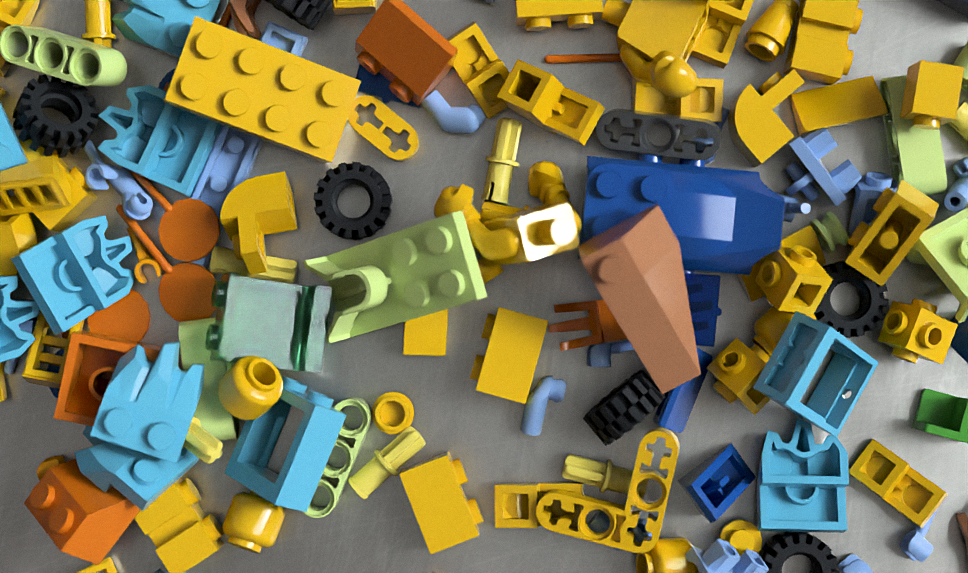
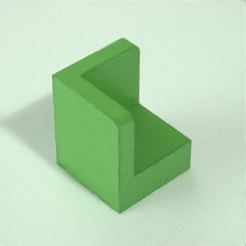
(942, 415)

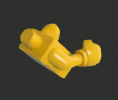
(658, 40)
(525, 233)

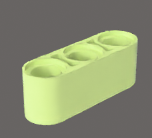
(62, 56)
(913, 152)
(209, 411)
(350, 441)

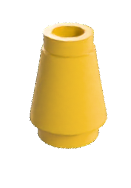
(772, 30)

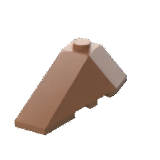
(645, 288)

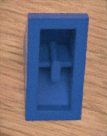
(717, 482)

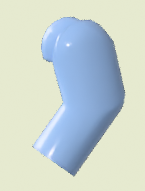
(453, 119)
(958, 194)
(135, 201)
(537, 403)

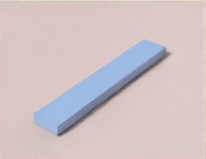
(233, 150)

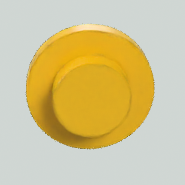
(392, 412)
(742, 536)

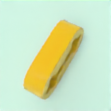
(389, 120)

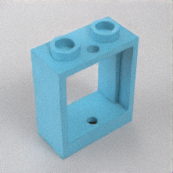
(796, 362)
(306, 456)

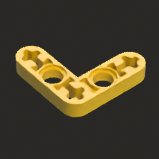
(620, 516)

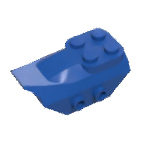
(717, 214)

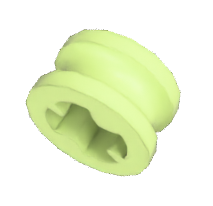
(830, 232)

